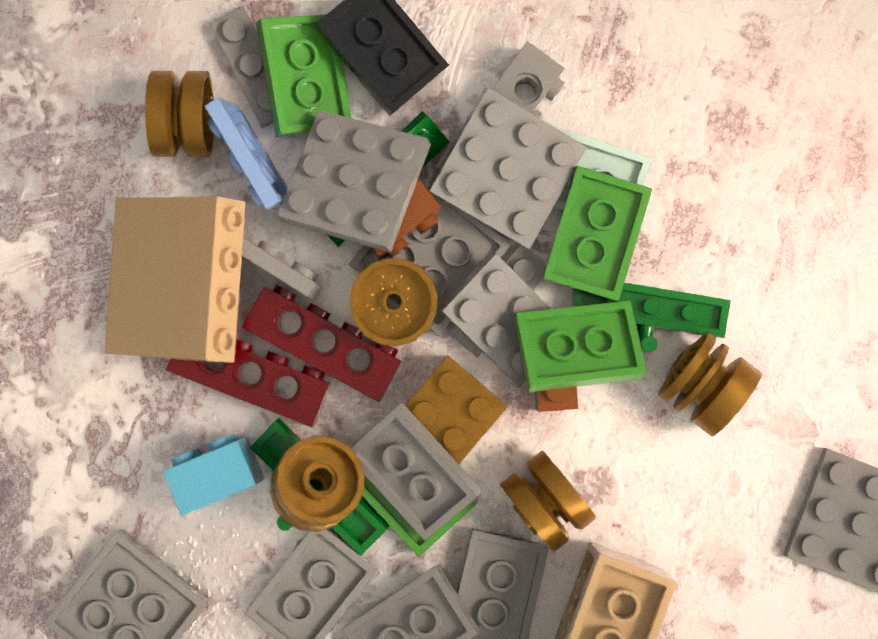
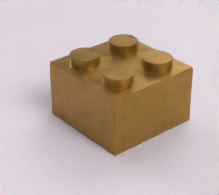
(455, 408)

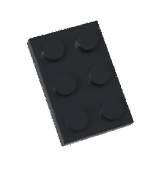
(382, 49)

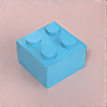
(210, 477)

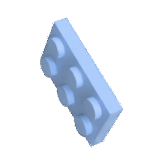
(247, 153)

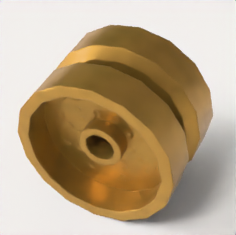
(178, 113)
(393, 325)
(331, 465)
(547, 501)

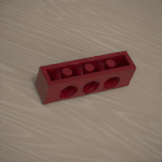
(265, 322)
(302, 407)

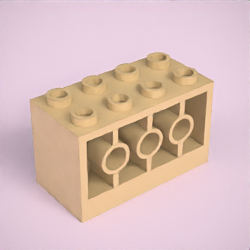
(616, 598)

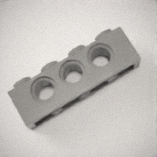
(533, 68)

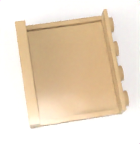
(175, 277)

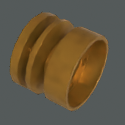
(705, 380)

